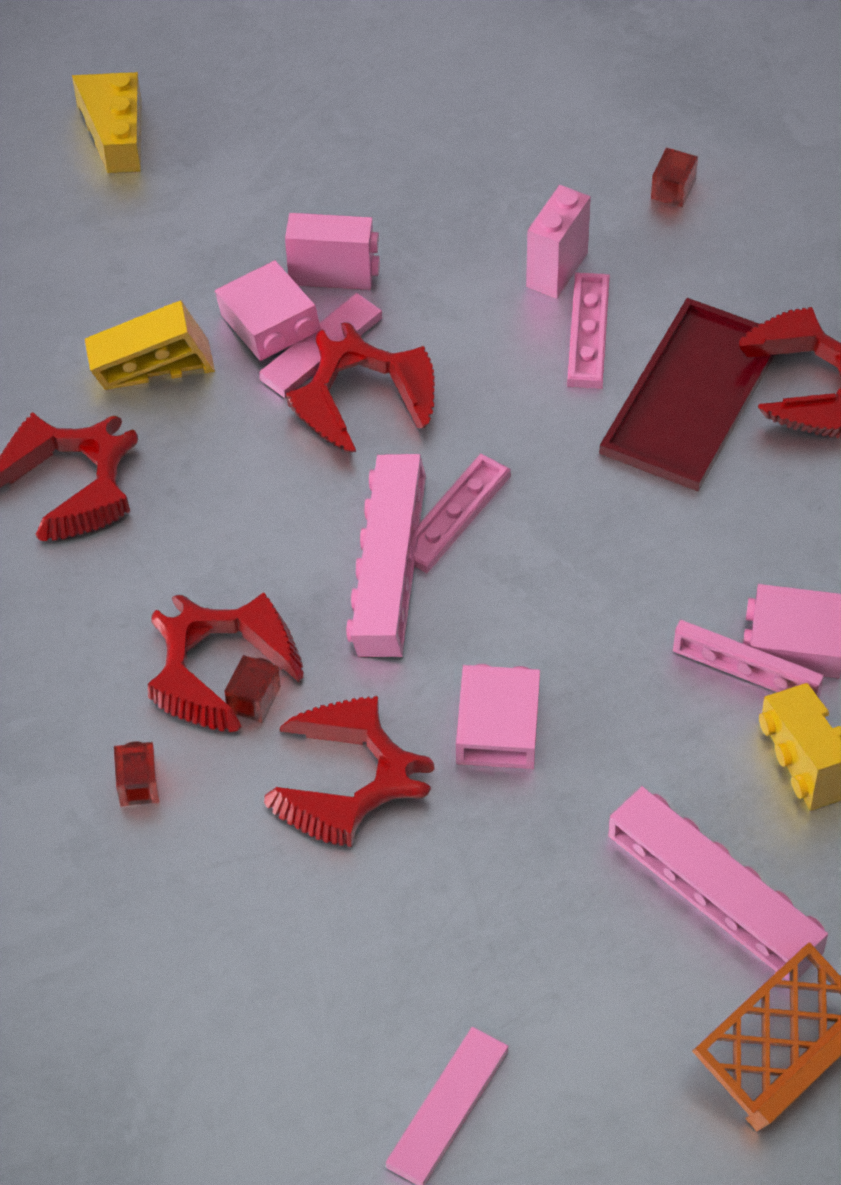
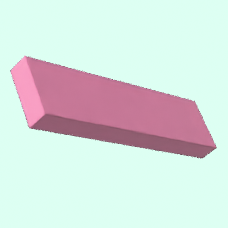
(588, 330)
(303, 358)
(458, 509)
(742, 659)
(447, 1107)

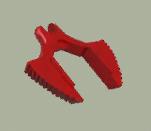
(797, 333)
(408, 369)
(94, 504)
(186, 695)
(338, 816)

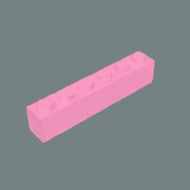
(387, 556)
(714, 881)

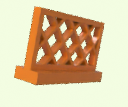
(802, 1068)

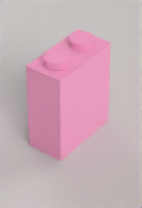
(558, 241)
(332, 251)
(267, 310)
(797, 627)
(498, 716)

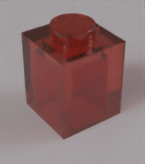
(674, 177)
(253, 688)
(136, 773)

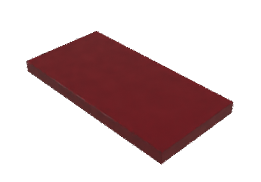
(687, 397)

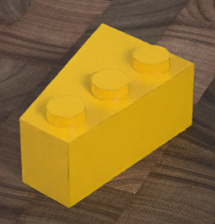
(113, 116)
(149, 347)
(805, 743)

